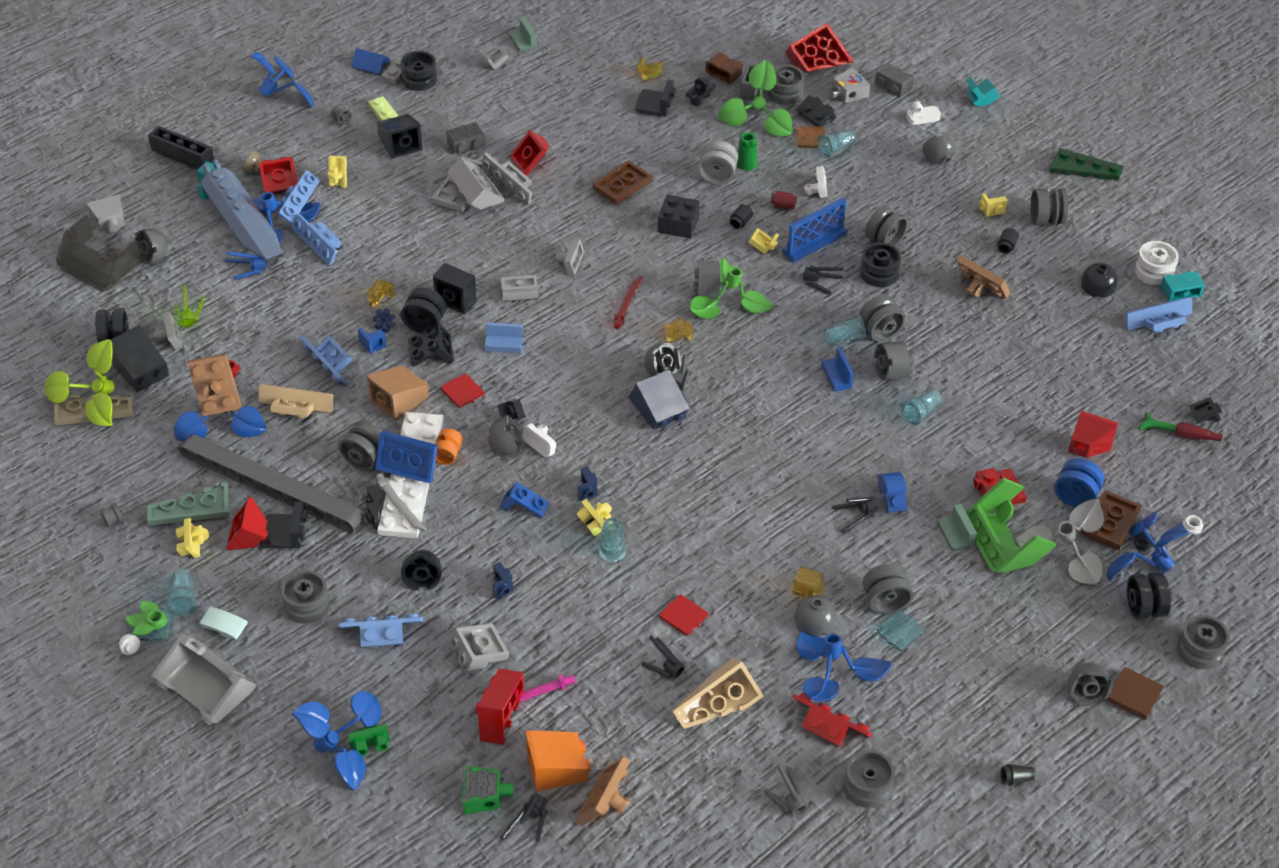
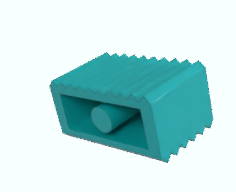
(1182, 285)

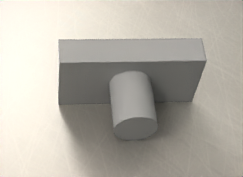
(572, 258)
(169, 332)

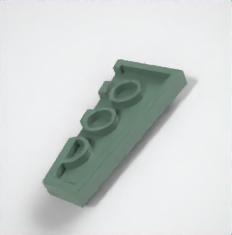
(200, 506)

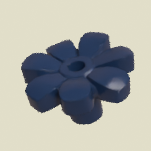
(384, 319)

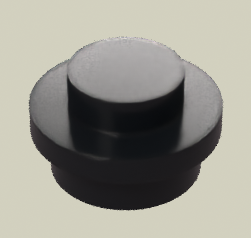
(1141, 542)

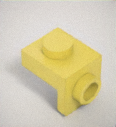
(993, 206)
(763, 241)

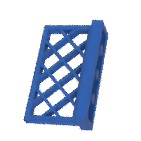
(820, 236)

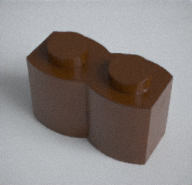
(724, 67)

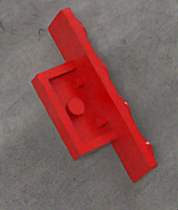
(826, 724)

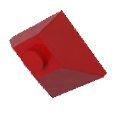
(529, 151)
(1092, 435)
(247, 527)

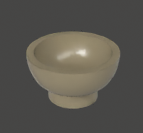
(252, 163)

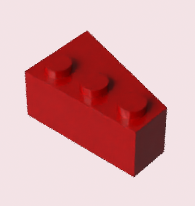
(497, 705)

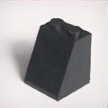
(400, 135)
(138, 359)

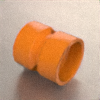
(448, 446)

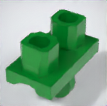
(368, 737)

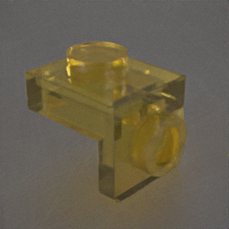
(649, 70)
(378, 290)
(678, 329)

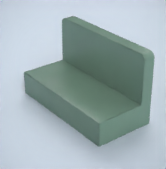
(525, 36)
(958, 529)

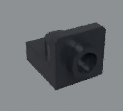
(512, 408)
(1205, 410)

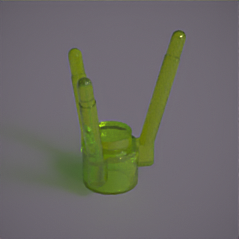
(187, 317)

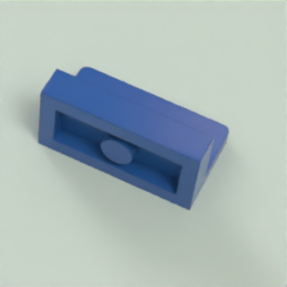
(369, 61)
(838, 372)

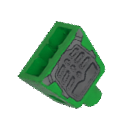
(483, 789)

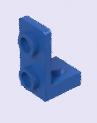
(526, 498)

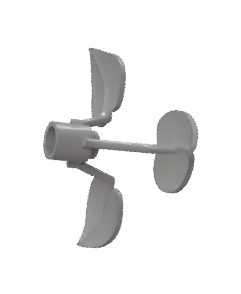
(1089, 518)

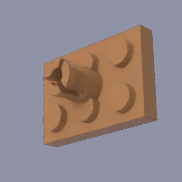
(981, 279)
(214, 384)
(605, 793)

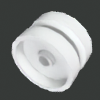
(1156, 261)

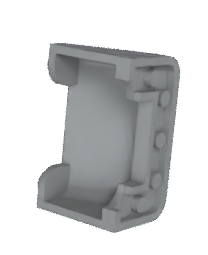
(203, 679)

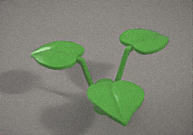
(734, 113)
(730, 276)

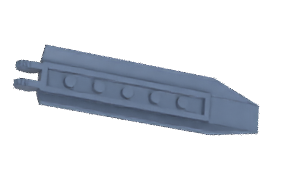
(240, 211)

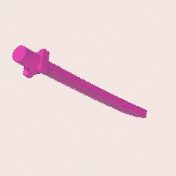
(560, 683)

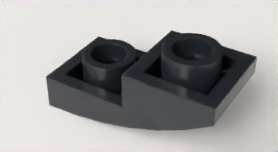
(373, 507)

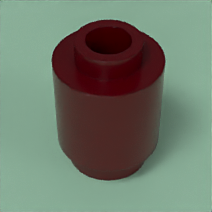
(784, 200)

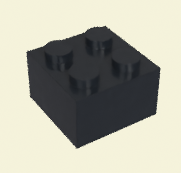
(678, 216)
(455, 287)

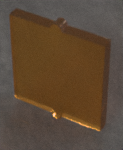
(809, 136)

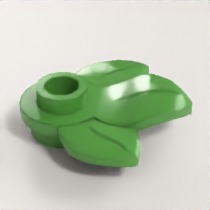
(147, 619)

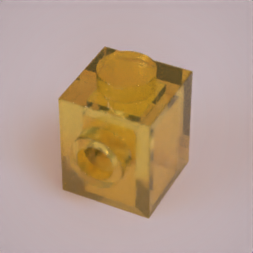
(808, 582)

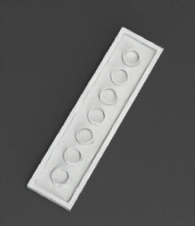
(410, 491)

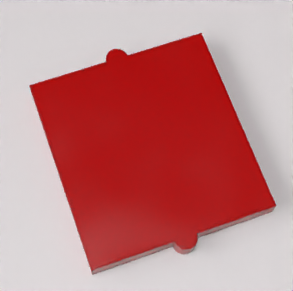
(462, 390)
(683, 615)

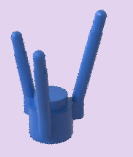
(256, 263)

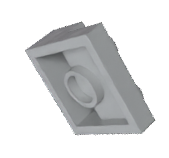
(478, 646)

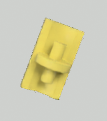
(337, 171)
(589, 512)
(193, 538)

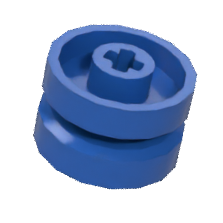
(1078, 482)

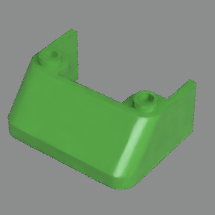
(993, 535)

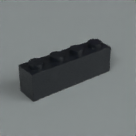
(180, 147)

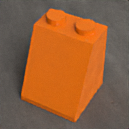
(556, 759)

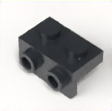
(816, 111)

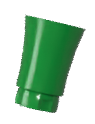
(747, 152)

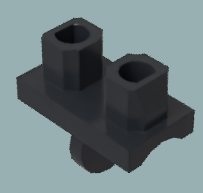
(700, 90)

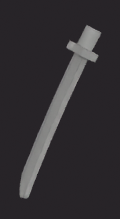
(384, 484)

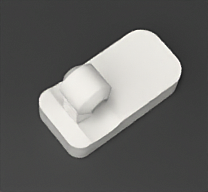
(922, 115)
(821, 186)
(538, 439)

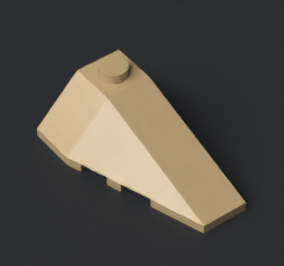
(721, 693)

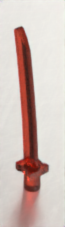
(619, 319)

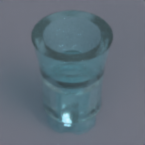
(835, 142)
(845, 331)
(919, 407)
(612, 541)
(182, 596)

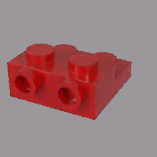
(278, 174)
(987, 478)

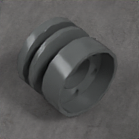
(1049, 206)

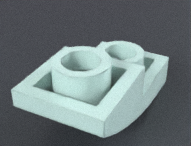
(223, 622)

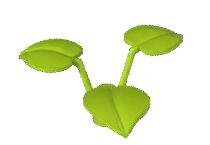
(100, 407)

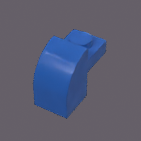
(893, 488)

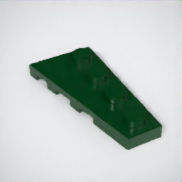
(1073, 162)

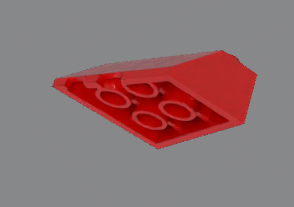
(818, 51)

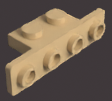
(295, 401)

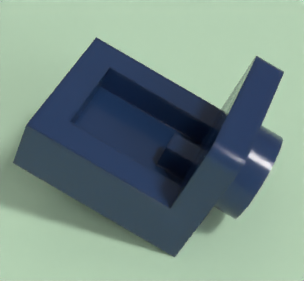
(589, 484)
(504, 581)

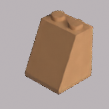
(396, 391)

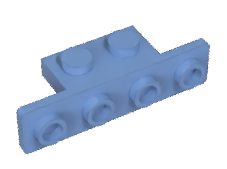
(297, 196)
(317, 237)
(1160, 316)
(331, 355)
(381, 632)

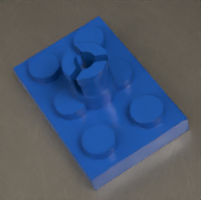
(406, 457)

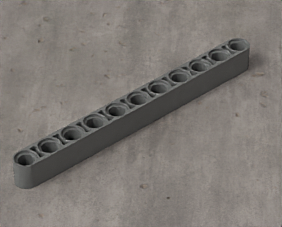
(271, 482)

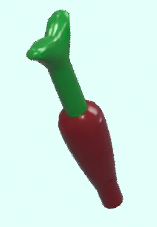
(1182, 429)

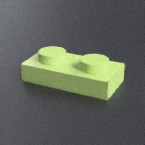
(382, 108)

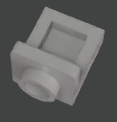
(495, 58)

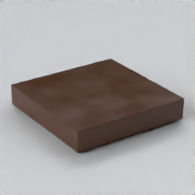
(1135, 693)

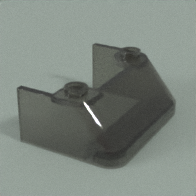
(90, 266)

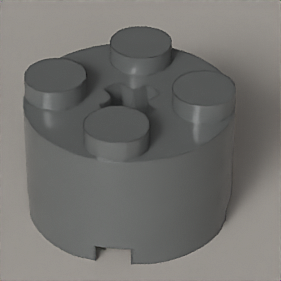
(892, 360)

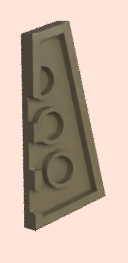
(73, 409)

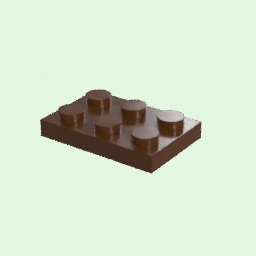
(622, 182)
(1118, 520)

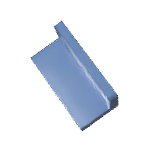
(504, 337)

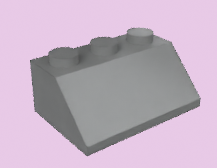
(474, 184)

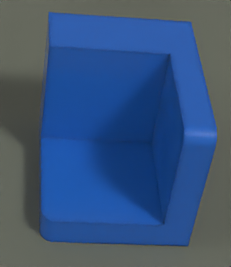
(373, 341)

